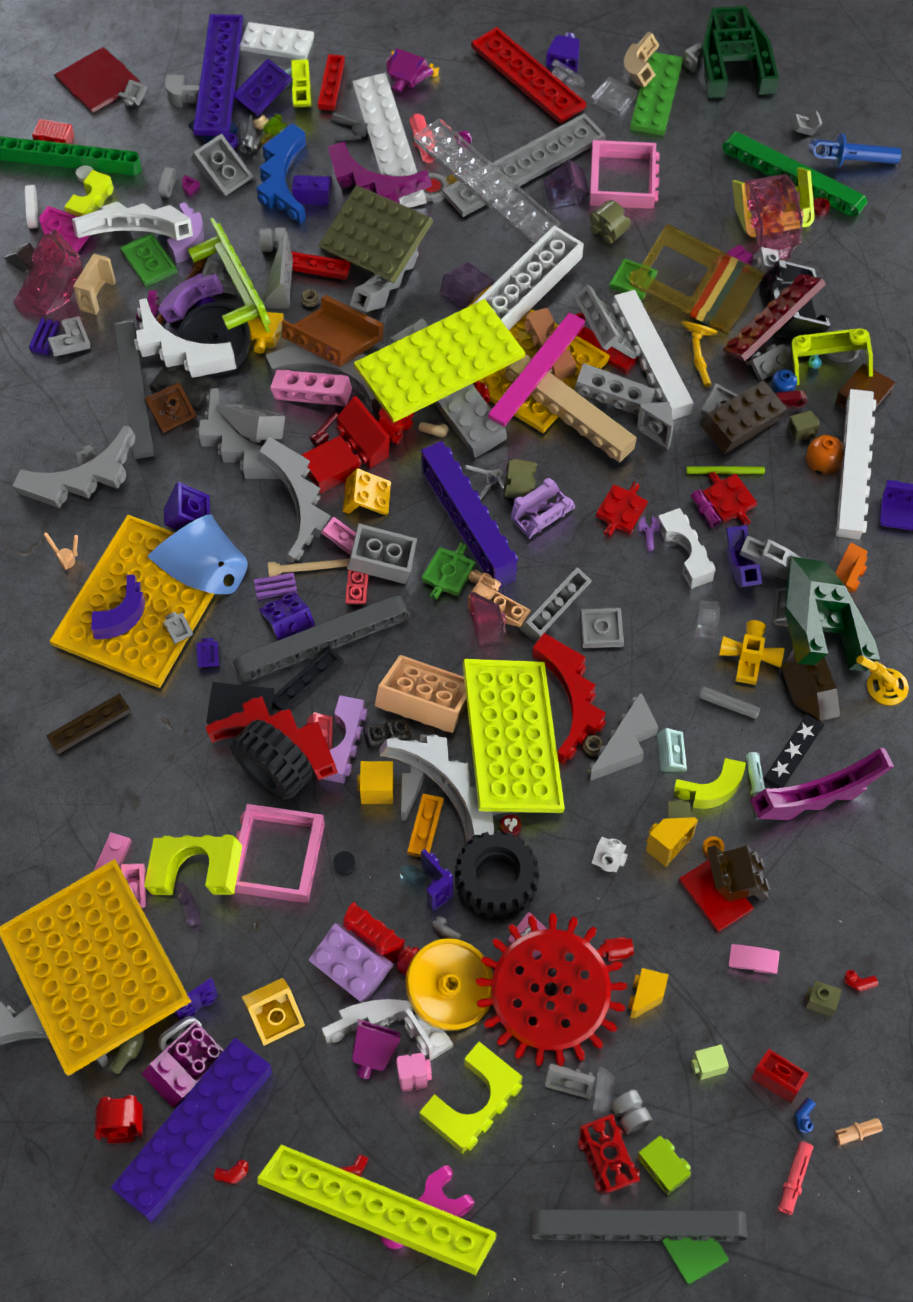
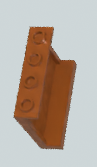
(334, 332)

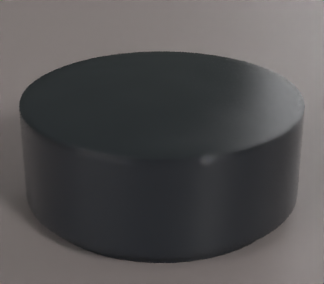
(344, 862)

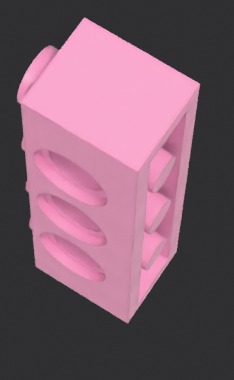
(311, 387)

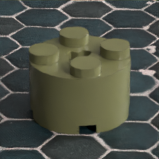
(609, 221)
(519, 478)

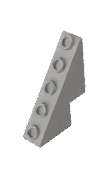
(623, 745)

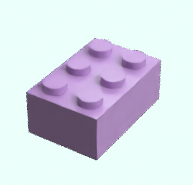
(351, 962)

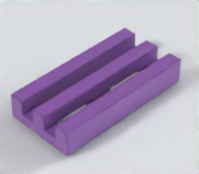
(275, 584)

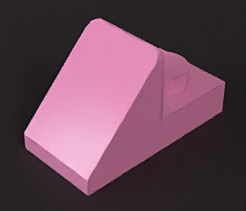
(136, 875)

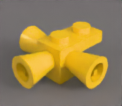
(751, 652)

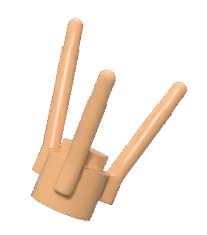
(65, 556)

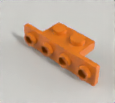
(852, 566)

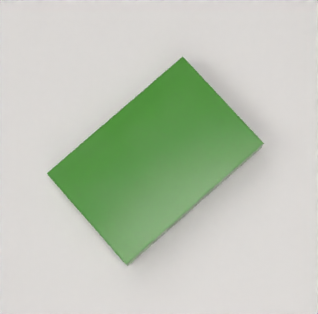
(148, 260)

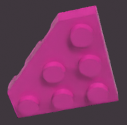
(62, 222)

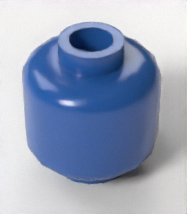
(784, 381)

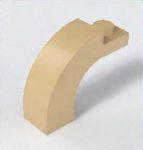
(636, 58)

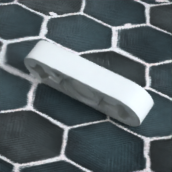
(31, 206)

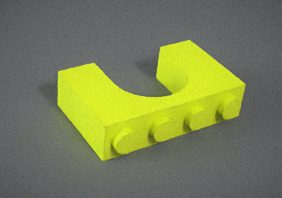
(170, 852)
(463, 1129)

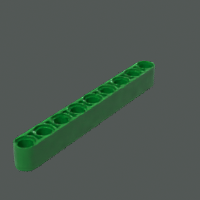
(69, 155)
(776, 164)

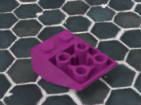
(182, 1064)

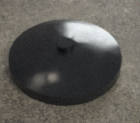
(207, 327)

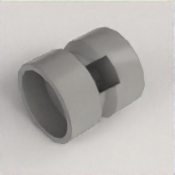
(267, 236)
(630, 1110)

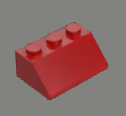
(363, 433)

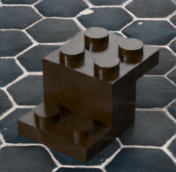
(738, 873)

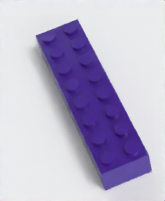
(468, 513)
(192, 1130)

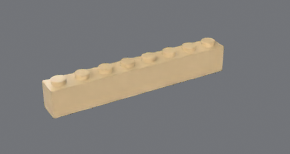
(578, 412)

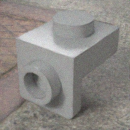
(133, 93)
(807, 125)

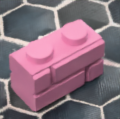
(413, 1072)

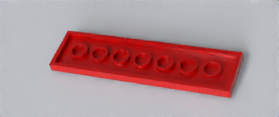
(528, 75)

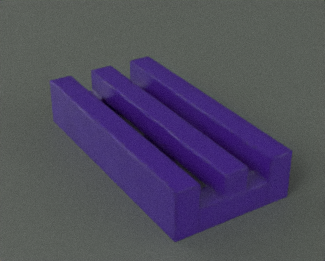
(37, 335)

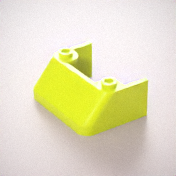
(806, 201)
(831, 343)

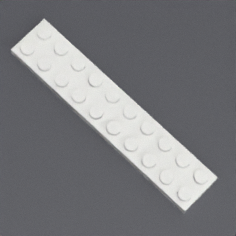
(386, 132)

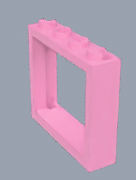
(631, 150)
(283, 816)

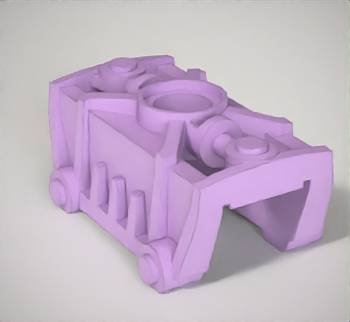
(537, 501)

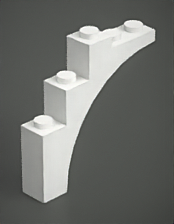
(141, 217)
(196, 357)

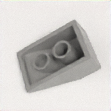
(221, 165)
(253, 422)

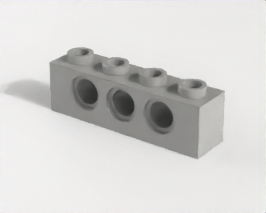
(609, 382)
(555, 604)

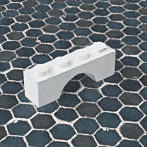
(676, 528)

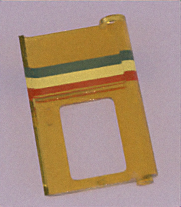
(720, 293)

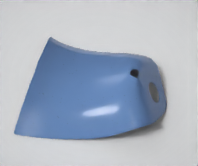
(194, 557)

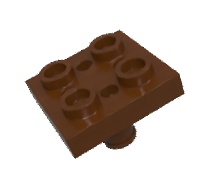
(174, 398)

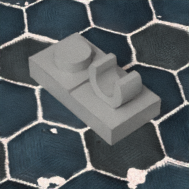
(569, 1081)

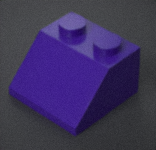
(312, 189)

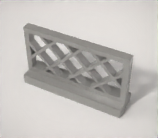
(603, 322)

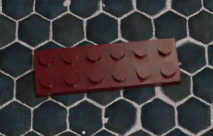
(773, 316)

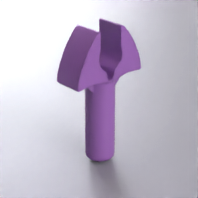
(649, 532)

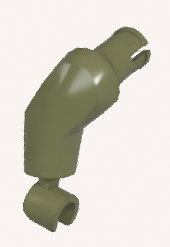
(127, 1051)

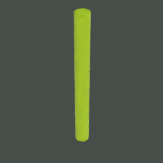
(725, 469)

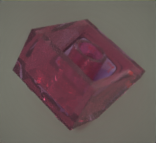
(487, 620)

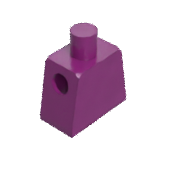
(373, 1047)

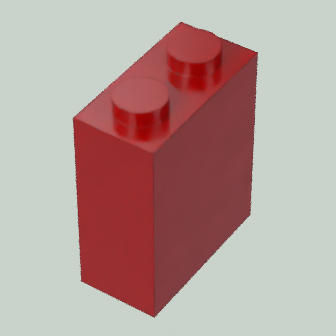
(331, 463)

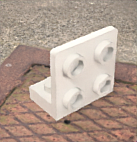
(430, 1040)

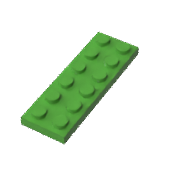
(657, 96)

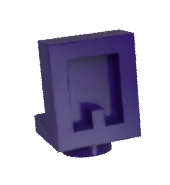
(207, 653)

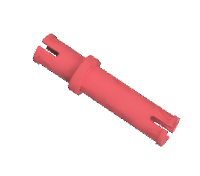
(792, 1187)

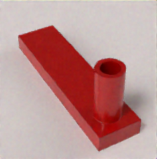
(617, 358)

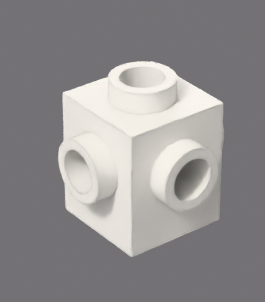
(610, 854)

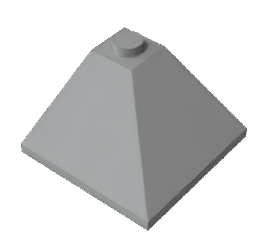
(279, 280)

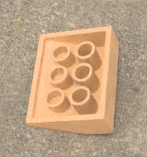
(423, 694)

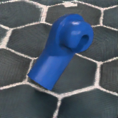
(802, 1116)

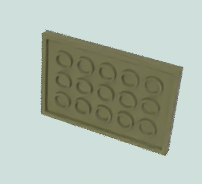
(375, 233)

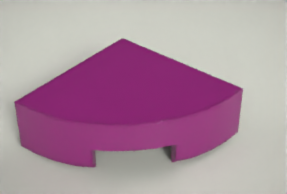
(189, 185)

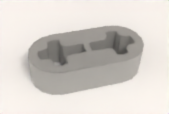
(167, 182)

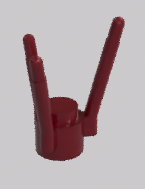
(321, 436)

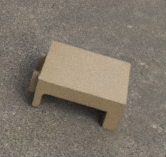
(91, 280)

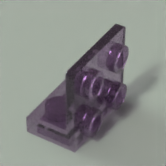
(463, 284)

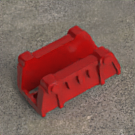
(373, 932)
(599, 1163)

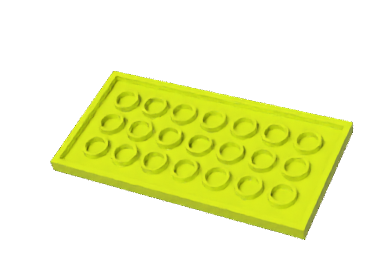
(439, 360)
(512, 736)

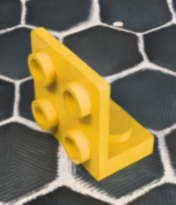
(366, 491)

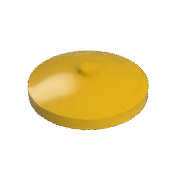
(444, 984)

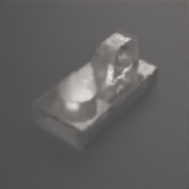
(562, 71)

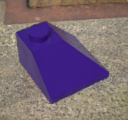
(185, 506)

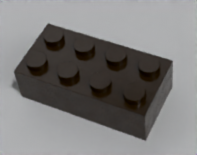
(743, 417)

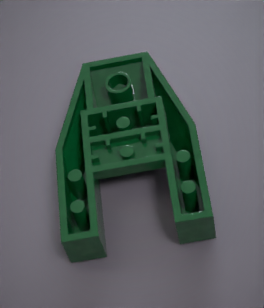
(737, 36)
(820, 603)

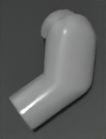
(445, 931)

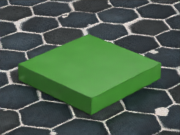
(621, 281)
(695, 1257)

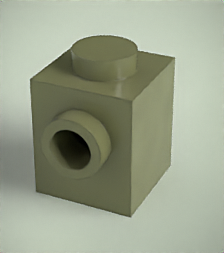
(803, 426)
(679, 809)
(822, 998)

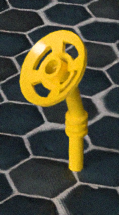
(699, 361)
(886, 682)

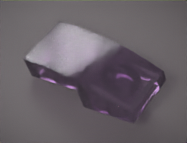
(190, 908)

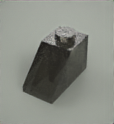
(21, 257)

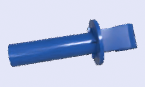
(840, 150)

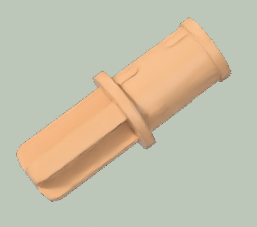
(484, 578)
(858, 1131)

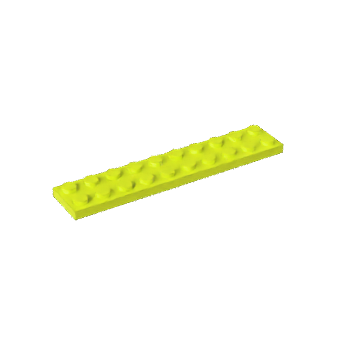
(378, 1209)

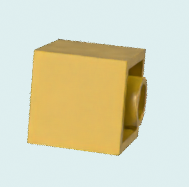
(376, 782)

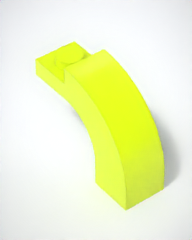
(301, 83)
(716, 792)

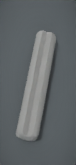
(729, 702)

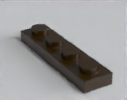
(88, 723)

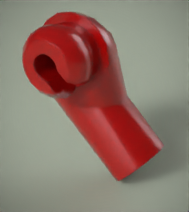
(859, 984)
(234, 1174)

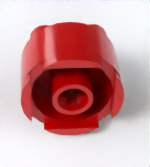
(395, 429)
(119, 1119)

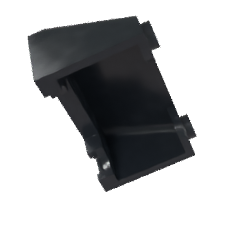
(805, 320)

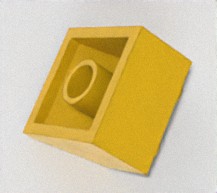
(670, 838)
(273, 1011)

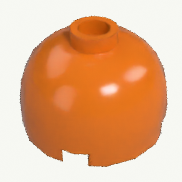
(825, 454)

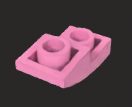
(754, 958)

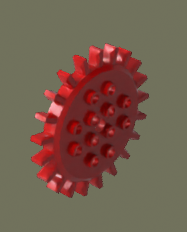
(548, 1031)

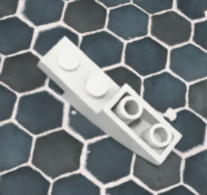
(376, 1012)

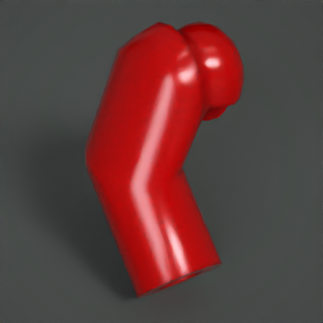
(483, 390)
(358, 1166)

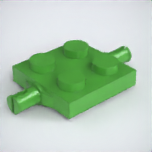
(448, 571)

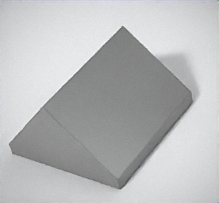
(656, 422)

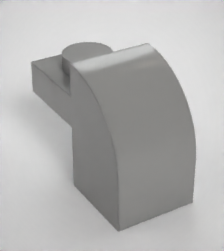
(178, 92)

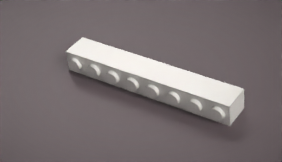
(652, 353)
(855, 464)

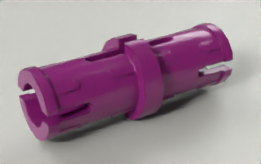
(705, 508)

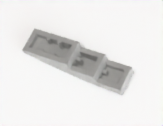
(411, 787)

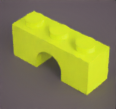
(97, 188)

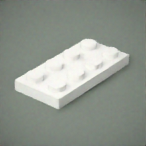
(277, 41)

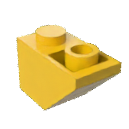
(649, 991)

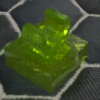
(275, 125)

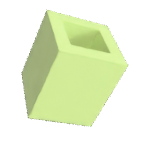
(709, 1062)

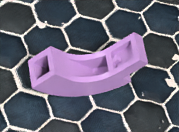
(179, 248)

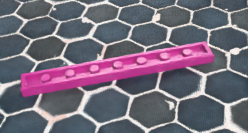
(536, 369)

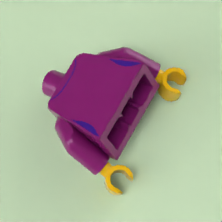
(408, 69)

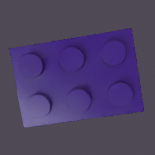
(262, 87)

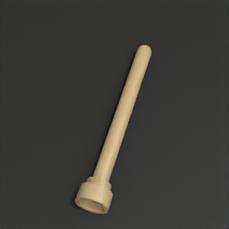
(276, 569)

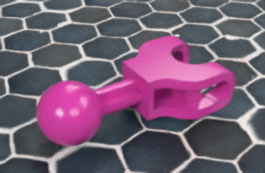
(435, 1197)

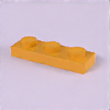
(425, 824)

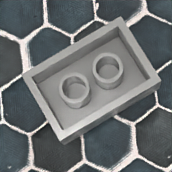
(382, 553)

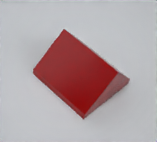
(779, 1076)

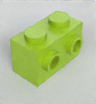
(664, 1164)

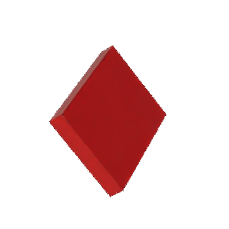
(715, 907)

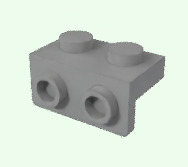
(769, 362)

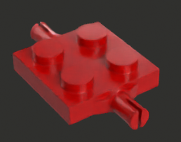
(730, 498)
(621, 509)

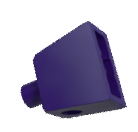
(565, 50)

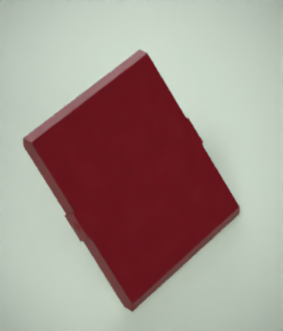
(96, 79)

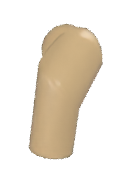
(440, 430)

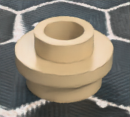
(260, 122)

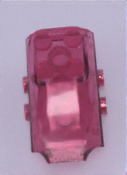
(775, 213)
(51, 276)

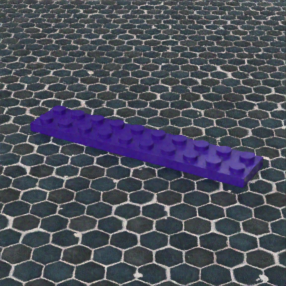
(218, 75)

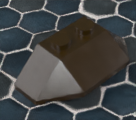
(812, 688)

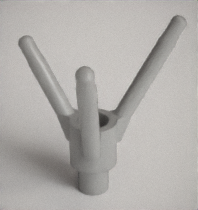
(492, 477)

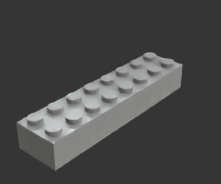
(465, 411)

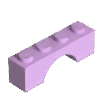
(348, 715)

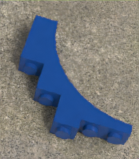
(278, 156)

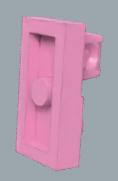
(339, 534)

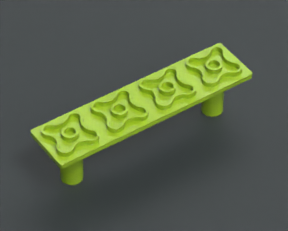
(253, 304)

